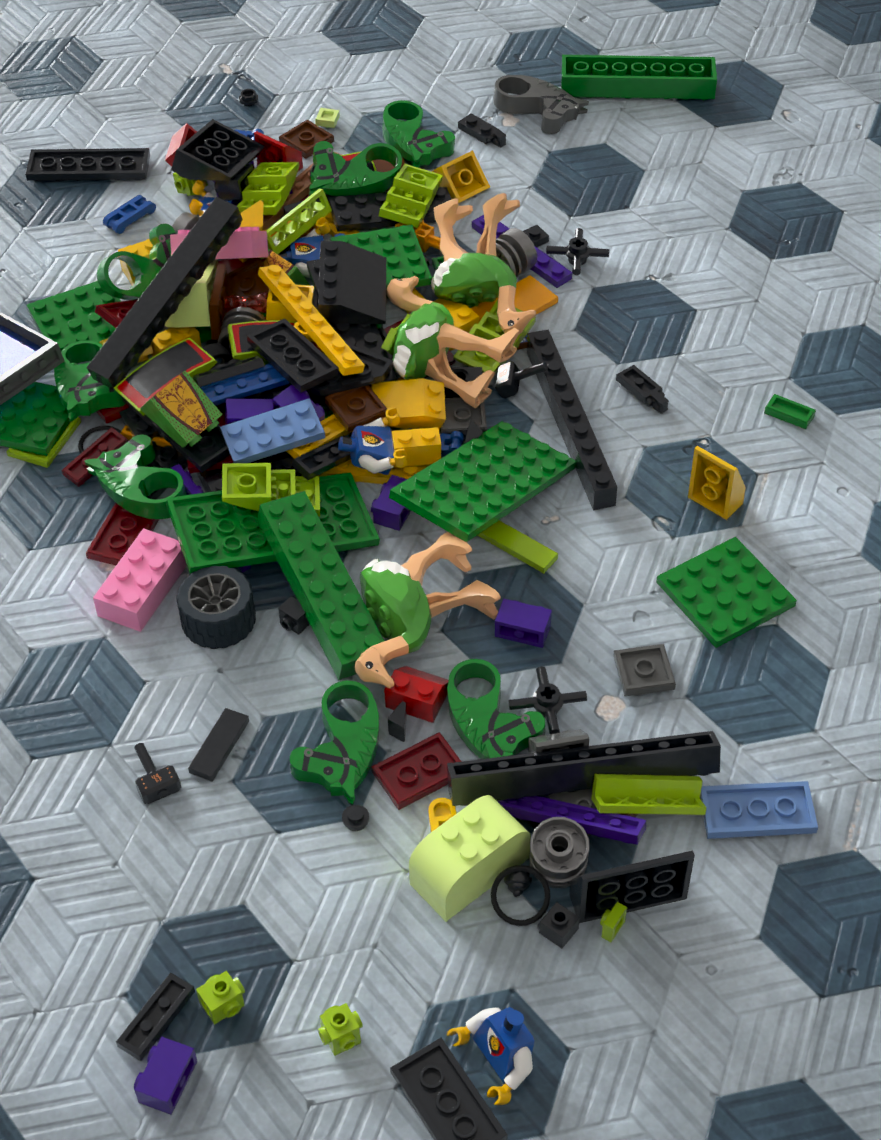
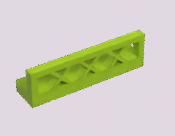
(300, 223)
(648, 794)

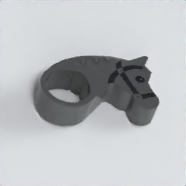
(537, 97)

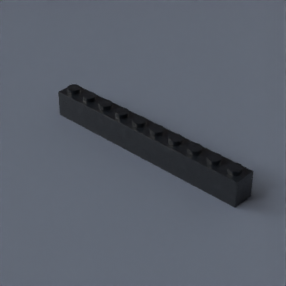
(165, 293)
(572, 421)
(575, 767)

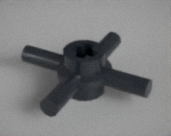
(577, 251)
(547, 700)

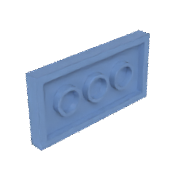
(272, 432)
(758, 810)

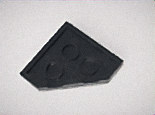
(374, 372)

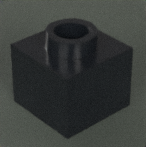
(293, 616)
(560, 931)

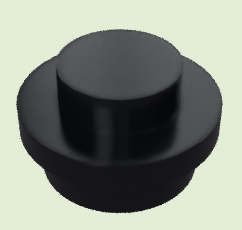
(248, 97)
(355, 817)

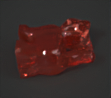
(256, 302)

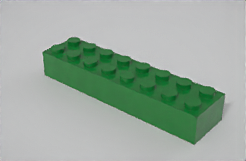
(639, 76)
(319, 581)

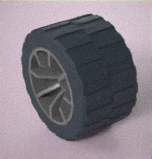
(216, 607)

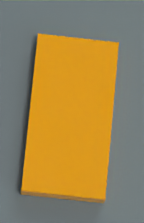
(528, 296)

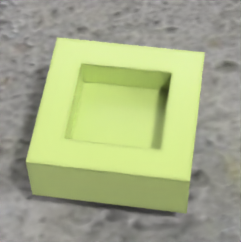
(327, 117)

